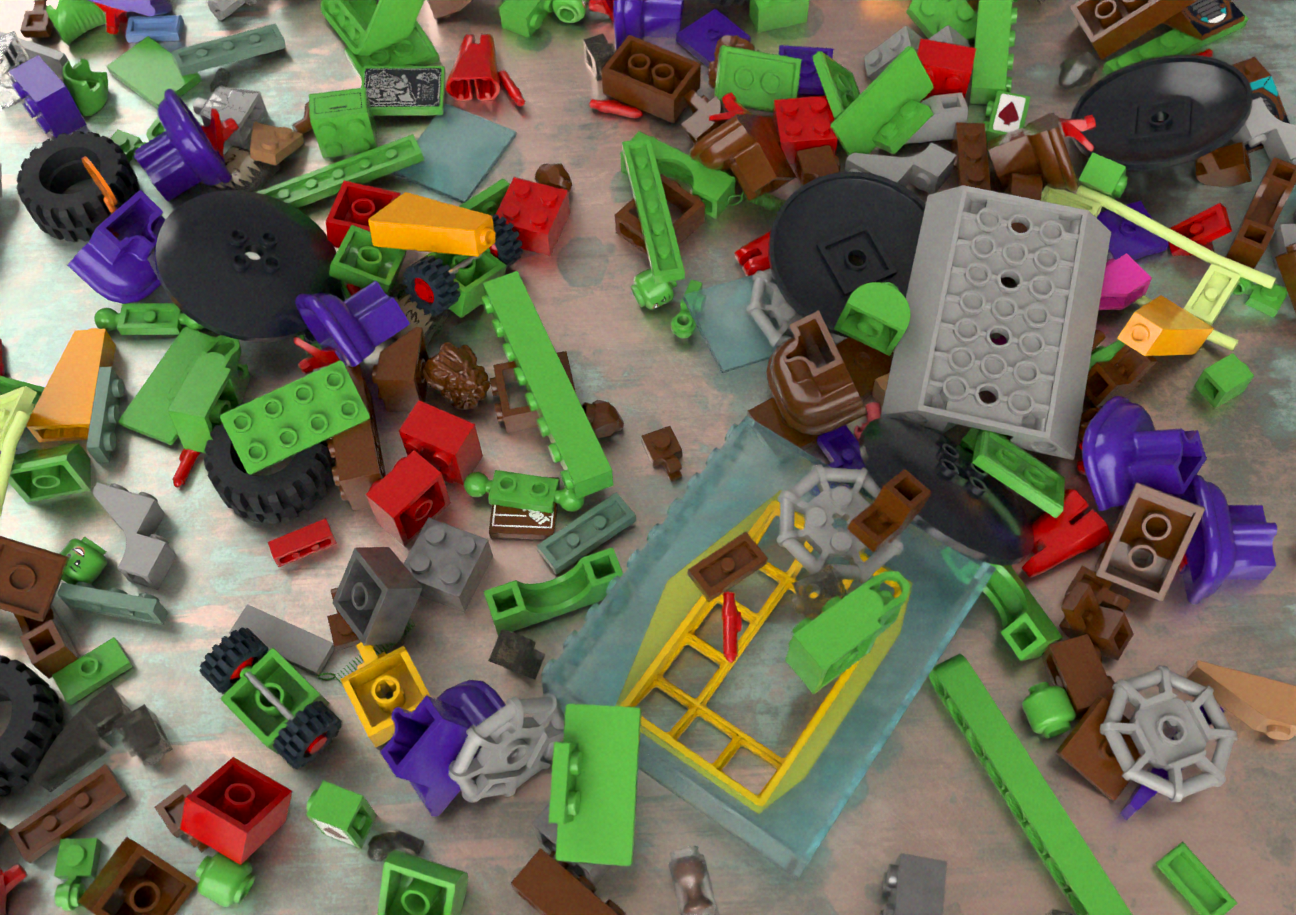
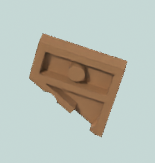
(273, 143)

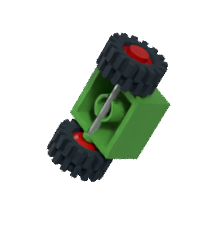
(457, 280)
(270, 697)

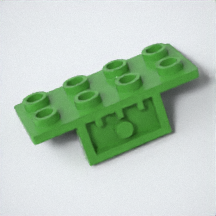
(887, 109)
(149, 408)
(294, 417)
(596, 784)

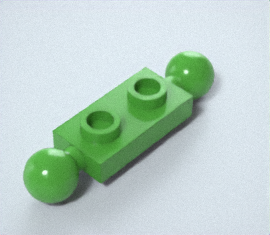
(145, 319)
(522, 491)

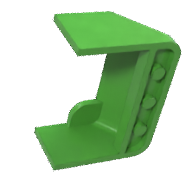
(369, 25)

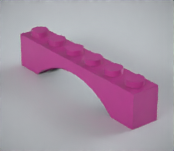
(1122, 285)

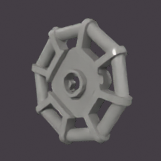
(777, 308)
(819, 522)
(511, 747)
(1159, 750)

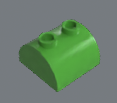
(362, 263)
(875, 316)
(420, 887)

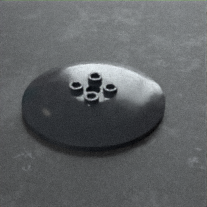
(1194, 95)
(839, 219)
(224, 290)
(966, 504)

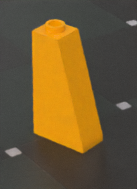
(431, 226)
(1164, 329)
(68, 397)

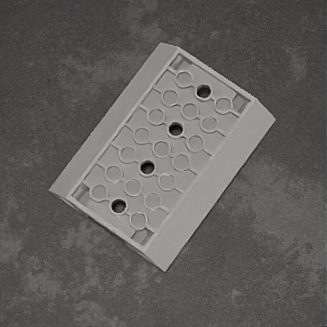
(961, 301)

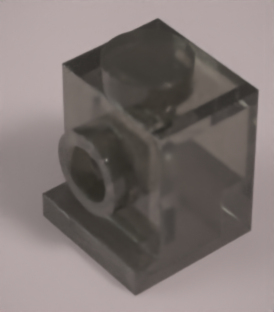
(597, 53)
(829, 584)
(517, 654)
(143, 735)

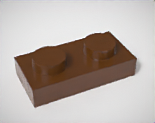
(727, 566)

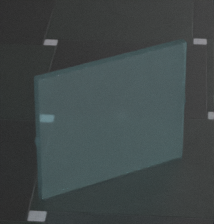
(457, 153)
(725, 325)

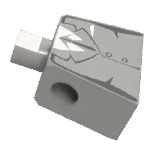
(234, 103)

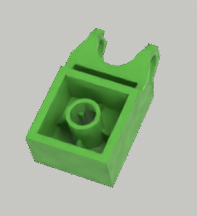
(208, 392)
(844, 631)

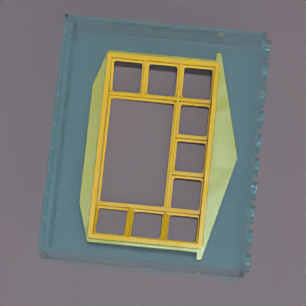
(658, 609)

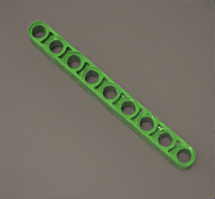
(1025, 790)

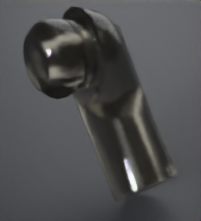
(220, 79)
(393, 840)

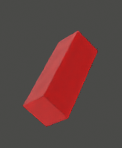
(302, 542)

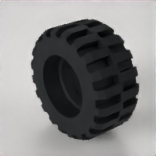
(58, 167)
(270, 495)
(31, 725)

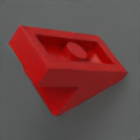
(1203, 228)

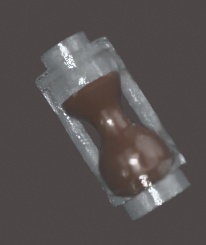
(688, 871)

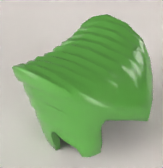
(75, 18)
(86, 87)

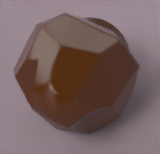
(553, 175)
(603, 418)

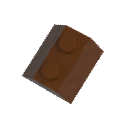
(401, 372)
(137, 884)

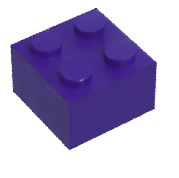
(46, 97)

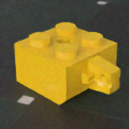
(373, 680)

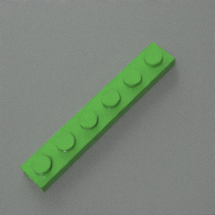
(1168, 44)
(355, 169)
(653, 211)

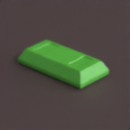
(1195, 882)

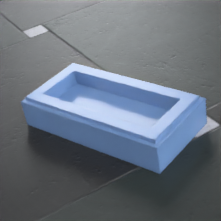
(156, 27)

